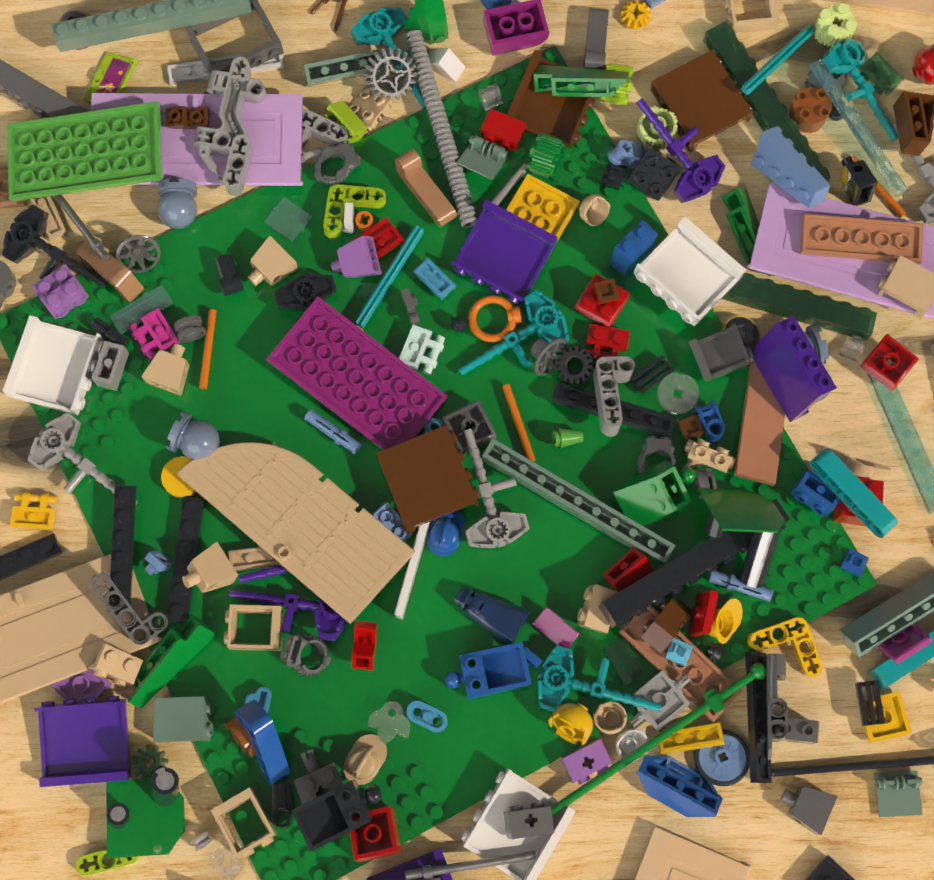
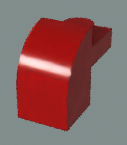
(364, 645)

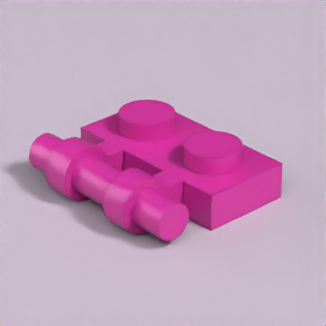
(160, 331)

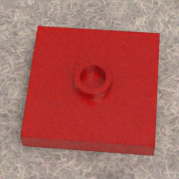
(703, 613)

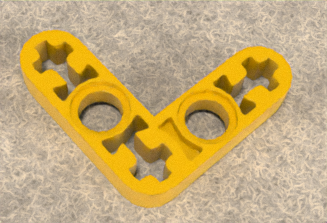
(796, 638)

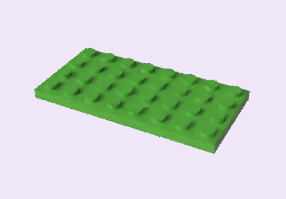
(85, 151)

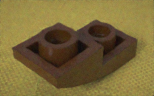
(186, 118)

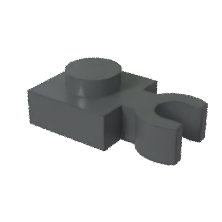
(410, 302)

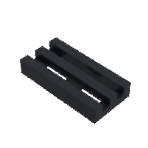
(661, 359)
(881, 720)

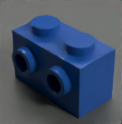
(815, 494)

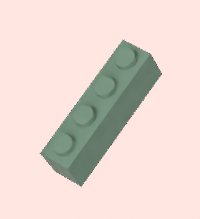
(338, 68)

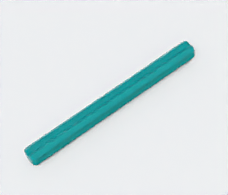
(777, 59)
(389, 276)

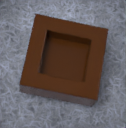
(606, 291)
(691, 428)

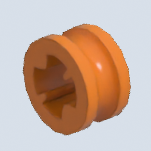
(364, 214)

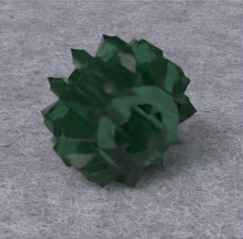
(140, 762)

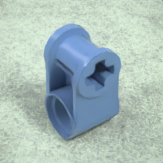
(626, 153)

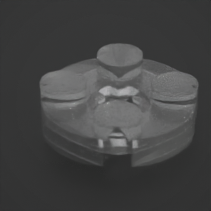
(674, 404)

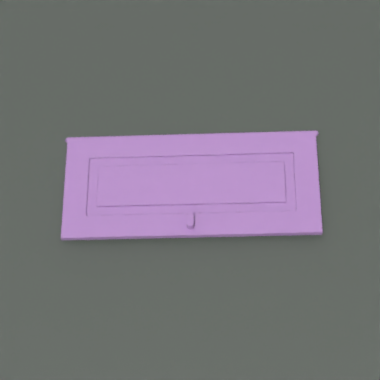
(271, 126)
(779, 241)

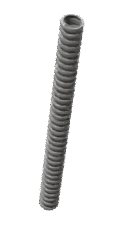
(441, 128)

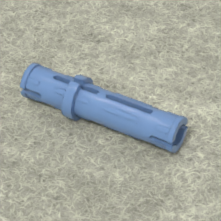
(352, 445)
(734, 583)

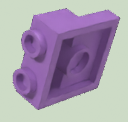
(60, 292)

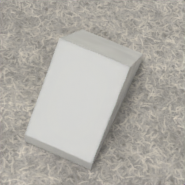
(446, 63)

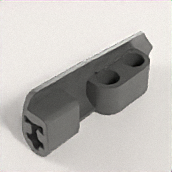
(775, 672)

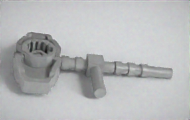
(926, 172)
(56, 442)
(497, 528)

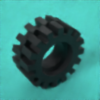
(566, 356)

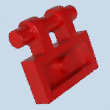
(606, 338)

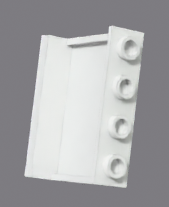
(689, 272)
(53, 366)
(488, 832)

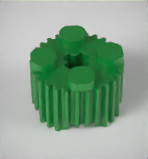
(546, 155)

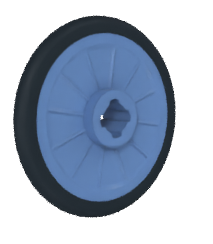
(726, 772)

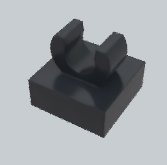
(612, 177)

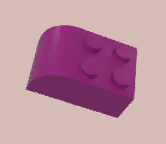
(515, 26)

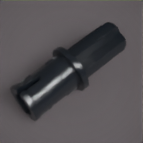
(109, 332)

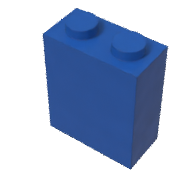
(633, 248)

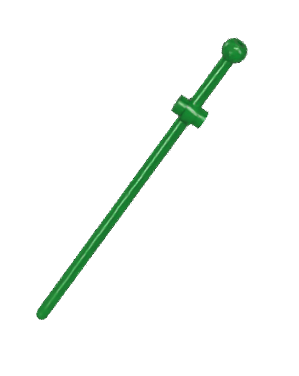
(713, 702)

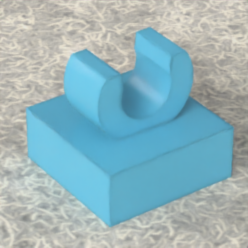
(679, 652)

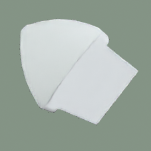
(348, 223)

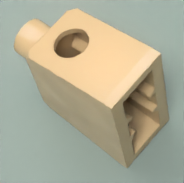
(271, 263)
(168, 370)
(210, 570)

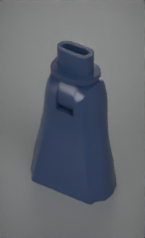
(495, 615)

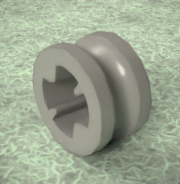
(202, 841)

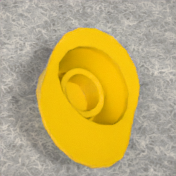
(726, 620)

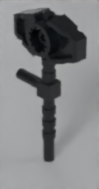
(26, 234)
(301, 293)

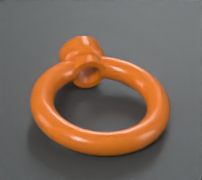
(513, 318)

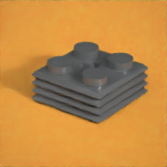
(474, 416)

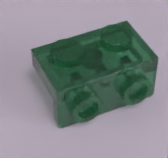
(881, 74)

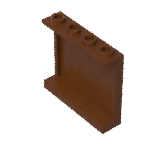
(701, 97)
(546, 113)
(427, 477)

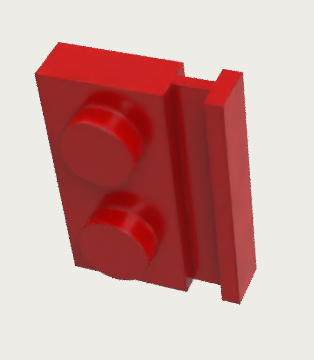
(384, 237)

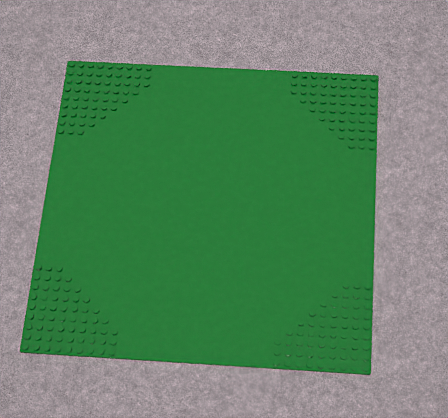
(547, 566)

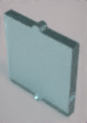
(288, 219)

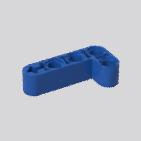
(264, 741)

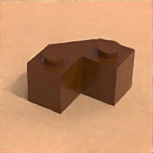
(667, 624)

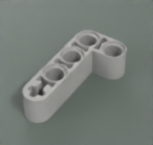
(609, 378)

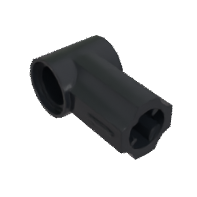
(229, 279)
(282, 803)

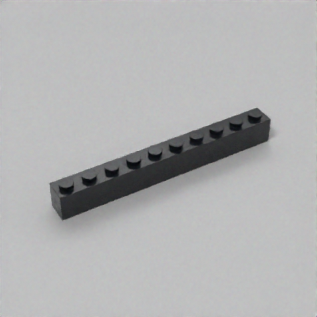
(677, 573)

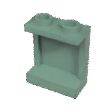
(183, 719)

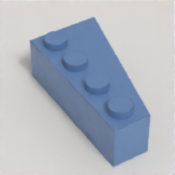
(788, 168)

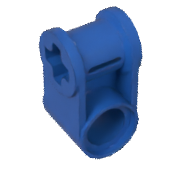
(710, 417)

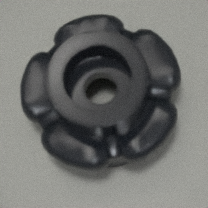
(458, 324)
(716, 651)

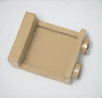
(909, 284)

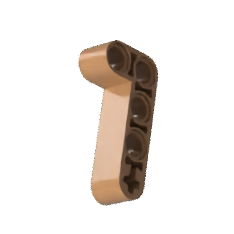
(424, 189)
(111, 271)

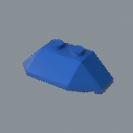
(678, 786)

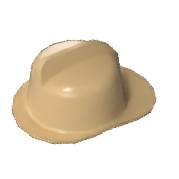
(863, 468)
(365, 759)

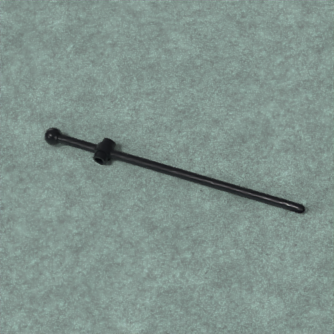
(852, 766)

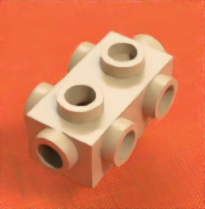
(703, 455)

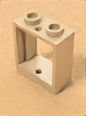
(770, 22)
(276, 634)
(231, 804)

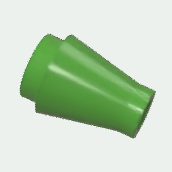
(566, 437)

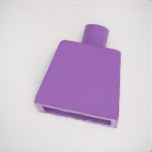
(357, 259)

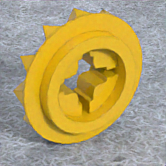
(628, 17)

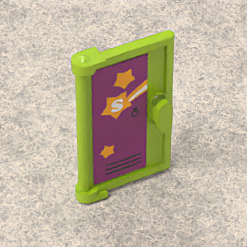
(113, 75)

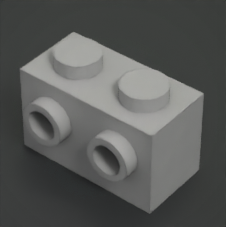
(110, 365)

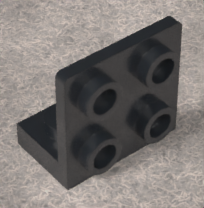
(654, 172)

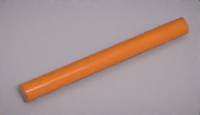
(887, 197)
(207, 349)
(518, 422)

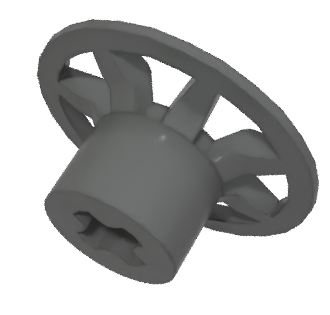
(137, 251)
(545, 353)

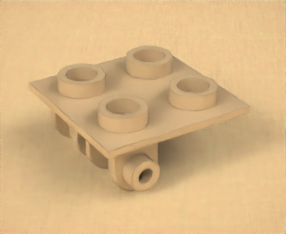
(370, 108)

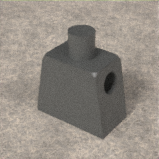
(809, 807)

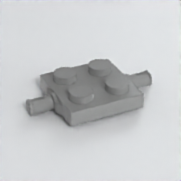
(663, 691)

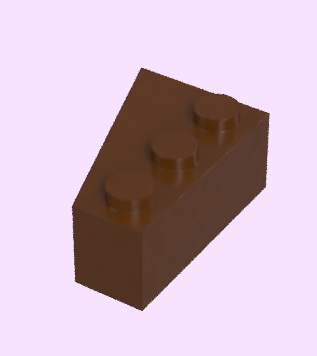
(914, 121)

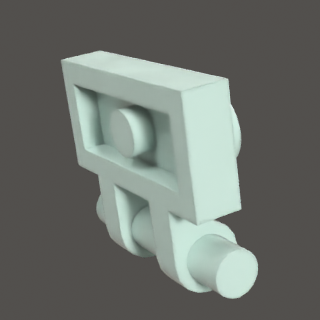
(415, 347)

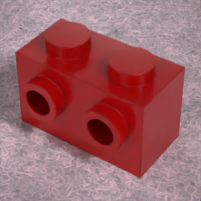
(503, 130)
(628, 570)

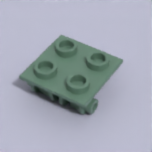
(482, 158)
(898, 793)

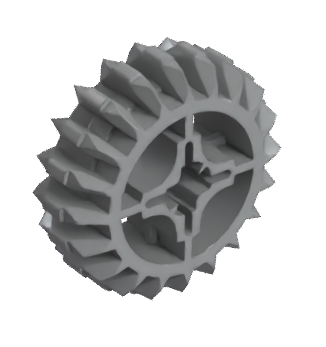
(397, 71)

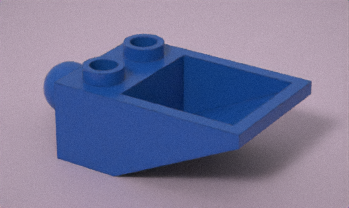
(495, 669)

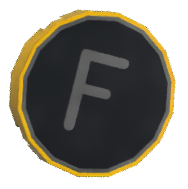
(749, 328)

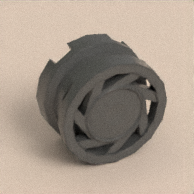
(189, 328)
(704, 479)

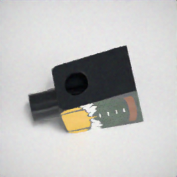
(858, 181)

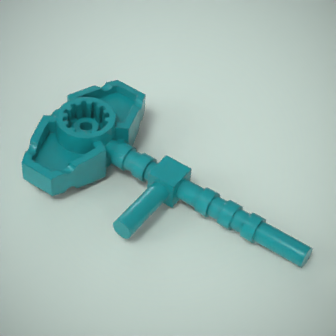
(384, 27)
(847, 58)
(542, 317)
(558, 678)

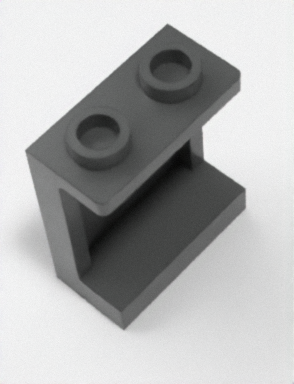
(721, 353)

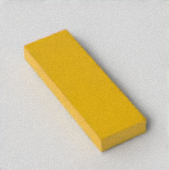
(693, 738)

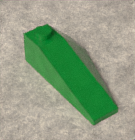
(430, 19)

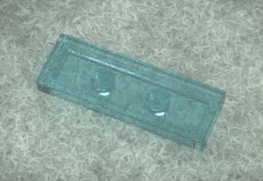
(136, 310)

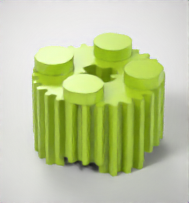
(620, 96)

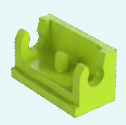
(348, 119)

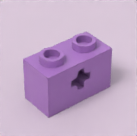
(594, 751)

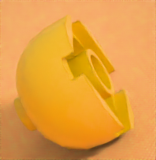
(572, 723)

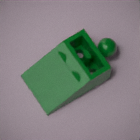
(648, 494)

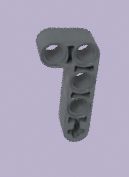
(596, 38)
(123, 606)

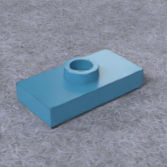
(434, 279)

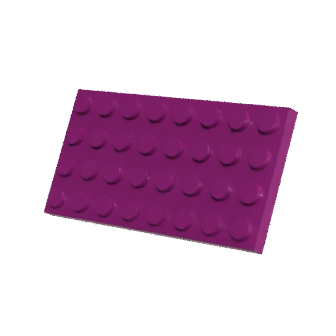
(356, 377)

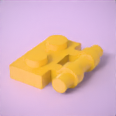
(33, 517)

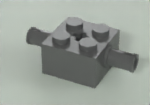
(317, 777)

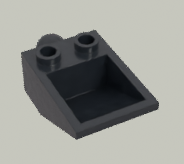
(331, 814)

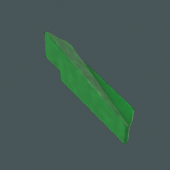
(578, 81)
(742, 220)
(169, 658)

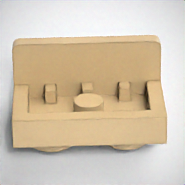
(116, 665)

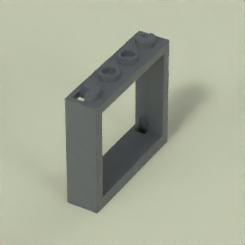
(255, 57)

